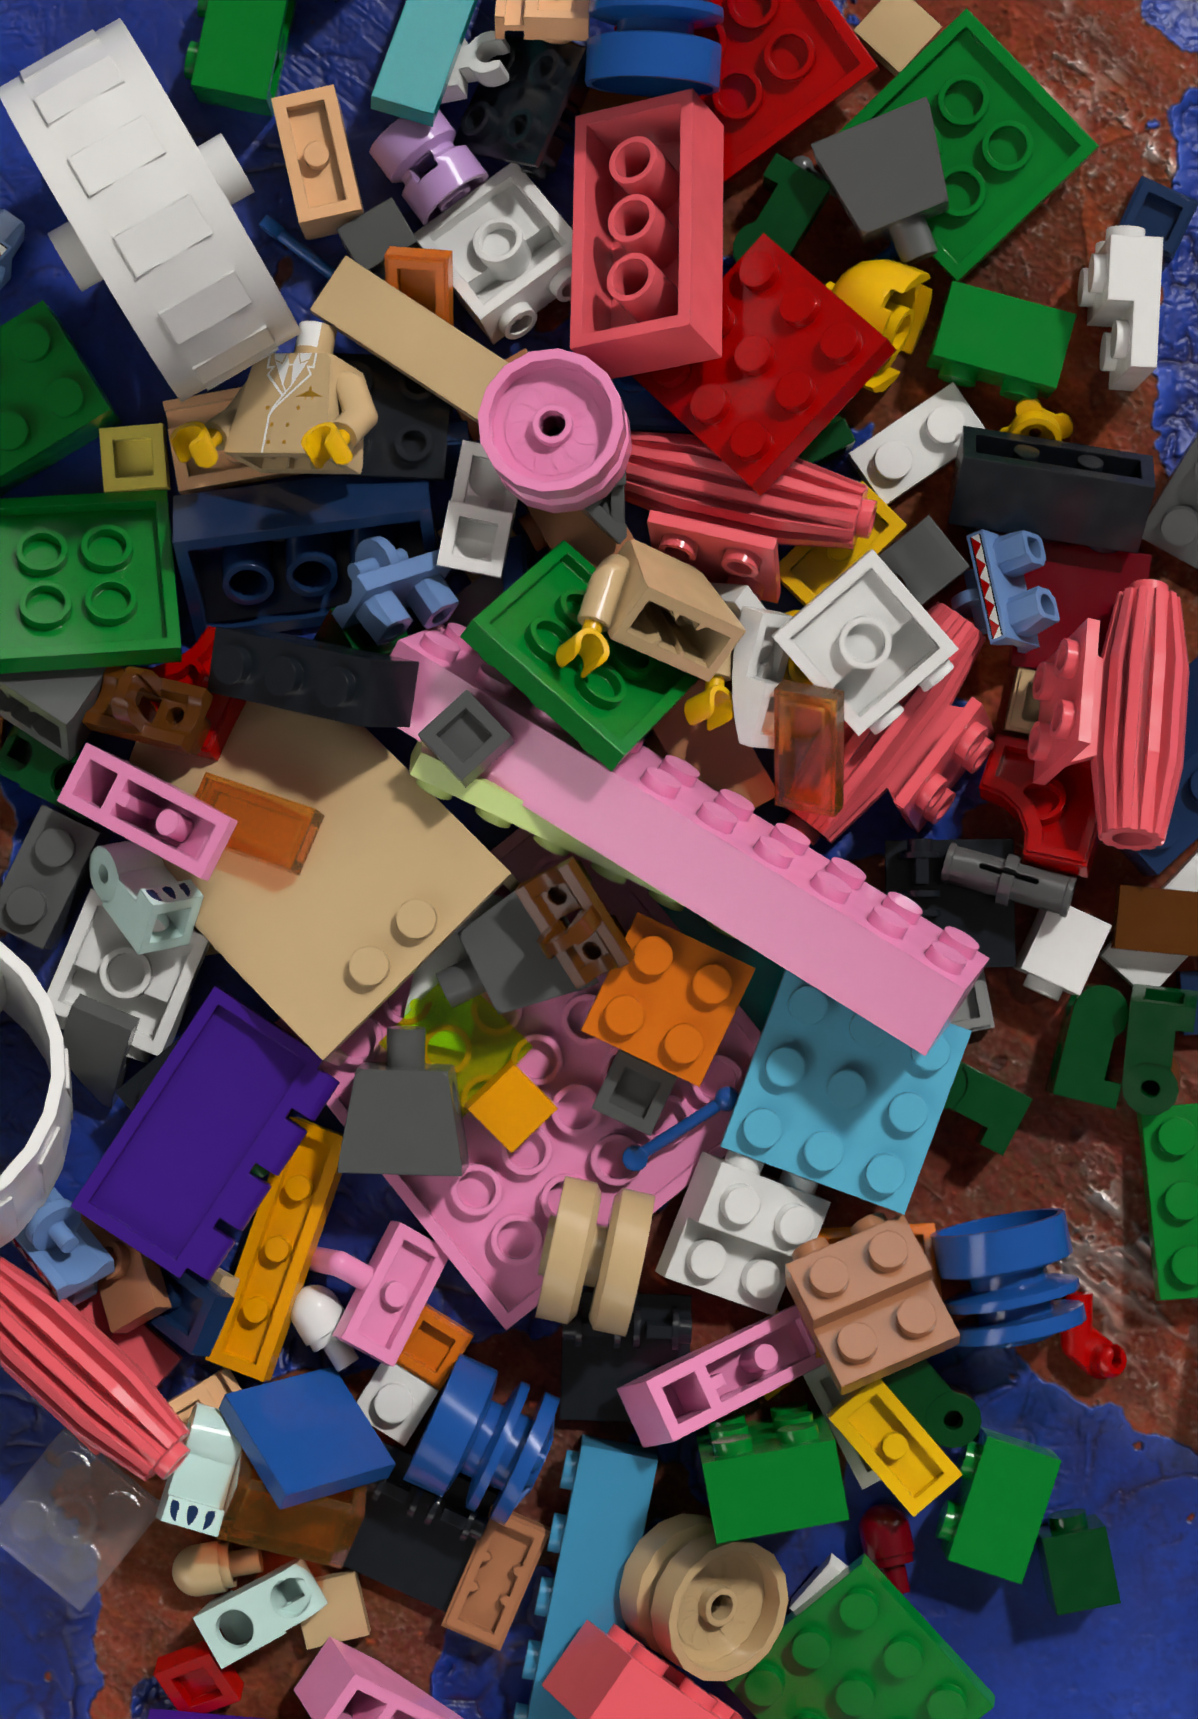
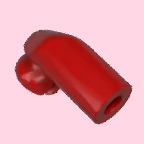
(1089, 1347)

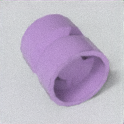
(411, 149)

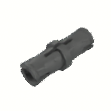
(1008, 879)

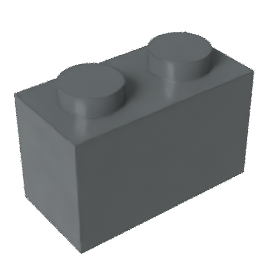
(48, 877)

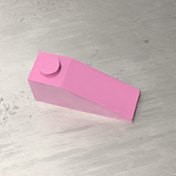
(147, 811)
(719, 1378)
(356, 1686)

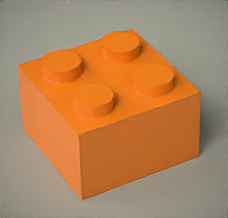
(669, 1000)

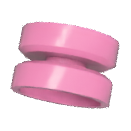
(549, 392)

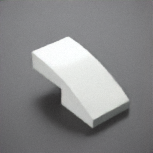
(477, 516)
(756, 672)

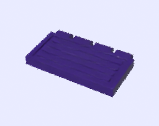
(200, 1134)

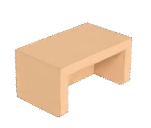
(318, 160)

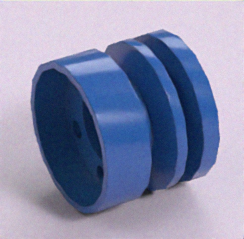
(654, 47)
(1009, 1277)
(483, 1439)

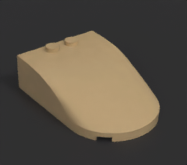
(376, 889)

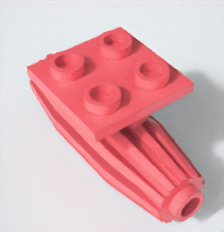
(724, 526)
(1120, 713)
(918, 752)
(92, 1378)

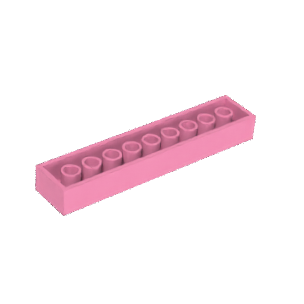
(714, 855)

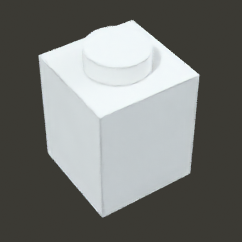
(1061, 952)

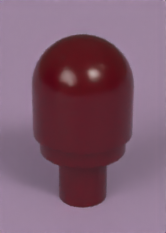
(888, 1542)

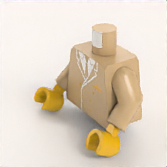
(291, 414)
(664, 613)

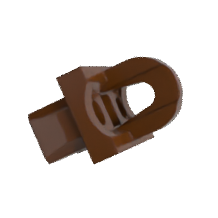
(127, 712)
(594, 938)

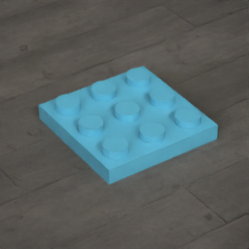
(841, 1097)

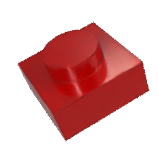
(196, 1680)

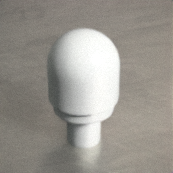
(315, 1319)

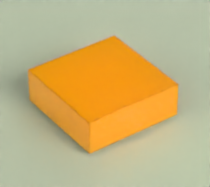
(511, 1106)

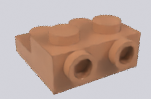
(869, 1301)

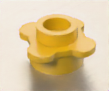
(1032, 415)

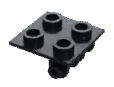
(522, 115)
(410, 425)
(915, 871)
(601, 1361)
(415, 1536)

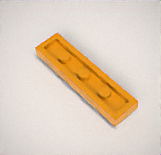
(279, 1254)

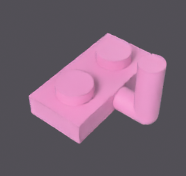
(387, 1290)

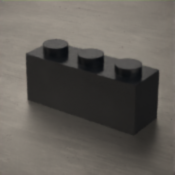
(1051, 490)
(313, 677)

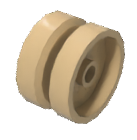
(594, 1255)
(702, 1600)

